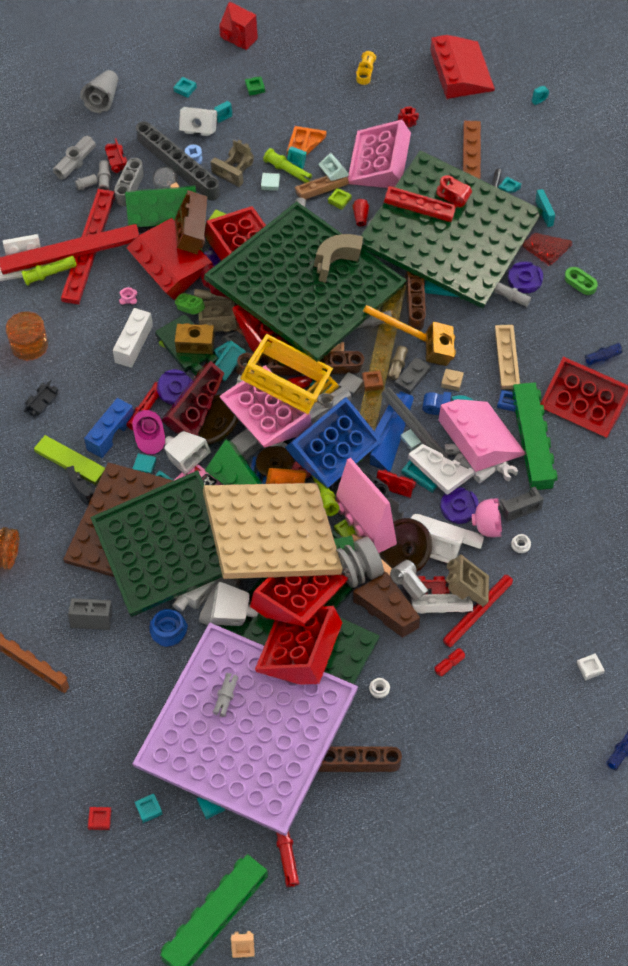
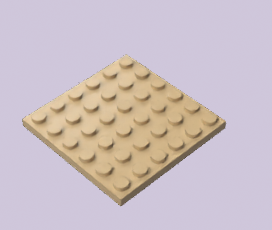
(271, 530)

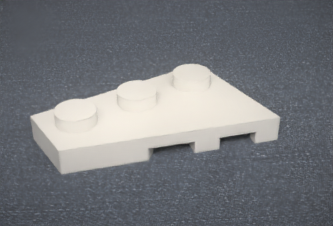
(442, 471)

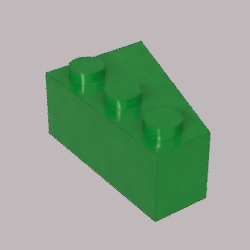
(231, 467)

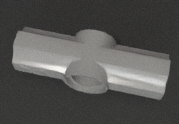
(74, 157)
(327, 401)

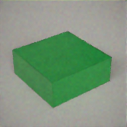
(255, 86)

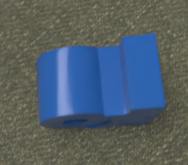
(433, 401)

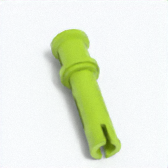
(281, 162)
(42, 272)
(328, 498)

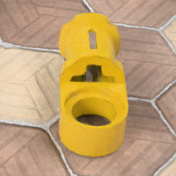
(362, 70)

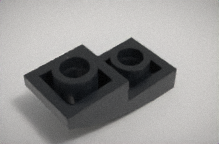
(79, 485)

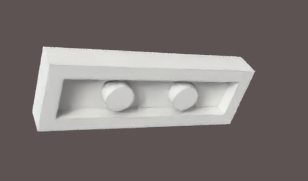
(442, 603)

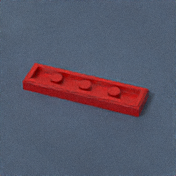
(419, 203)

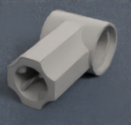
(406, 575)

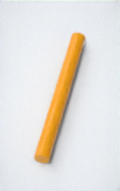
(389, 320)

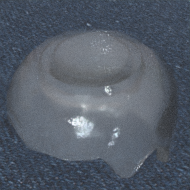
(164, 178)

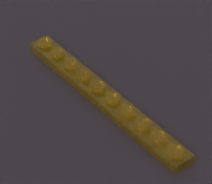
(381, 358)

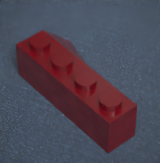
(193, 404)

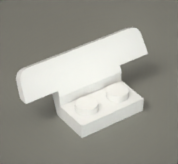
(19, 245)
(448, 538)

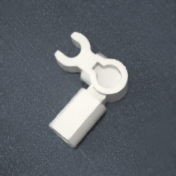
(502, 468)

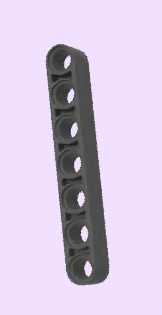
(177, 160)

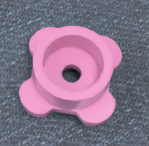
(128, 296)

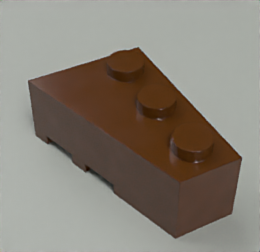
(191, 222)
(388, 604)

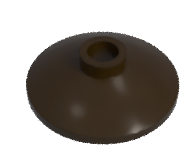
(273, 456)

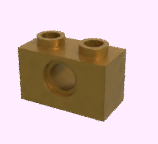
(187, 343)
(440, 344)

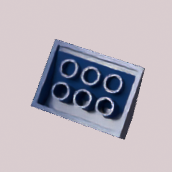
(333, 440)

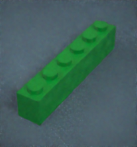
(533, 436)
(215, 913)

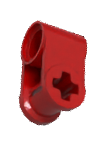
(455, 192)

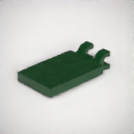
(187, 361)

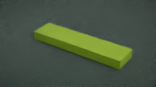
(67, 457)

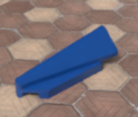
(389, 431)

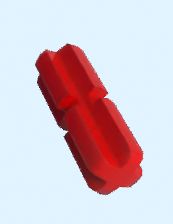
(452, 660)

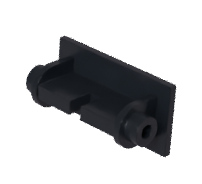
(45, 393)

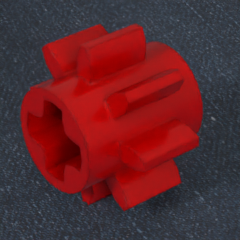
(408, 116)

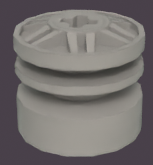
(360, 561)

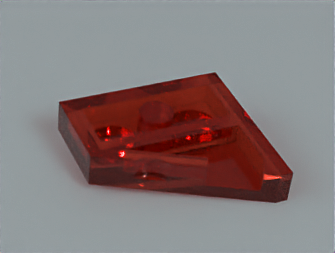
(547, 247)

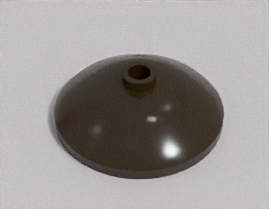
(218, 422)
(409, 534)

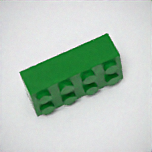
(154, 206)

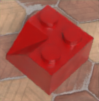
(238, 26)

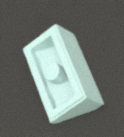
(333, 168)

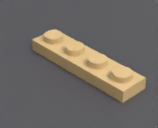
(507, 356)

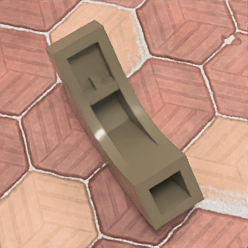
(334, 248)

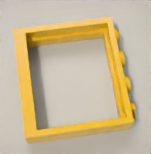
(280, 387)

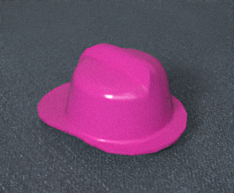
(148, 432)

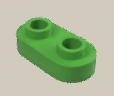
(582, 280)
(189, 303)

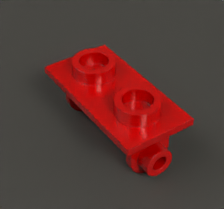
(115, 152)
(398, 485)
(437, 585)

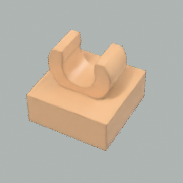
(242, 945)

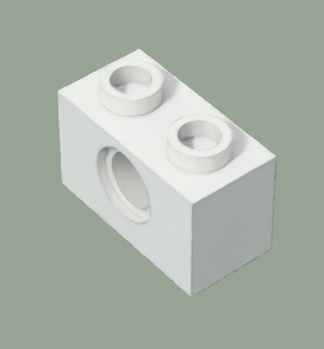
(207, 118)

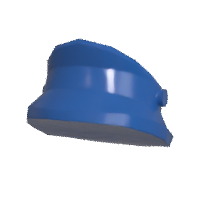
(168, 627)

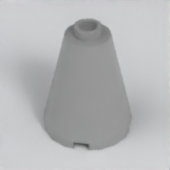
(100, 92)

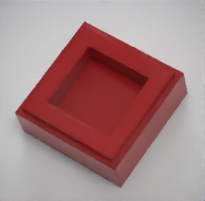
(99, 818)

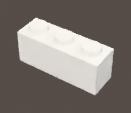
(132, 337)

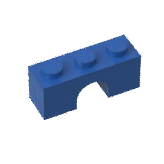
(100, 436)

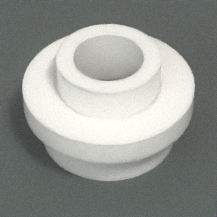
(521, 538)
(379, 682)

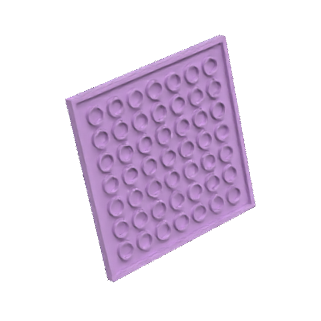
(265, 746)

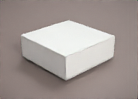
(590, 666)

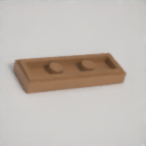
(319, 186)

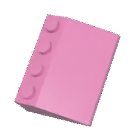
(380, 155)
(264, 415)
(479, 433)
(365, 507)

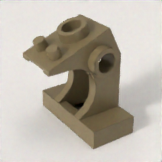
(238, 154)

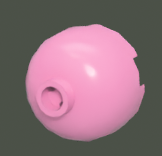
(488, 518)

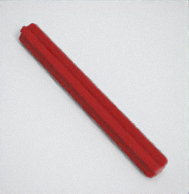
(472, 616)

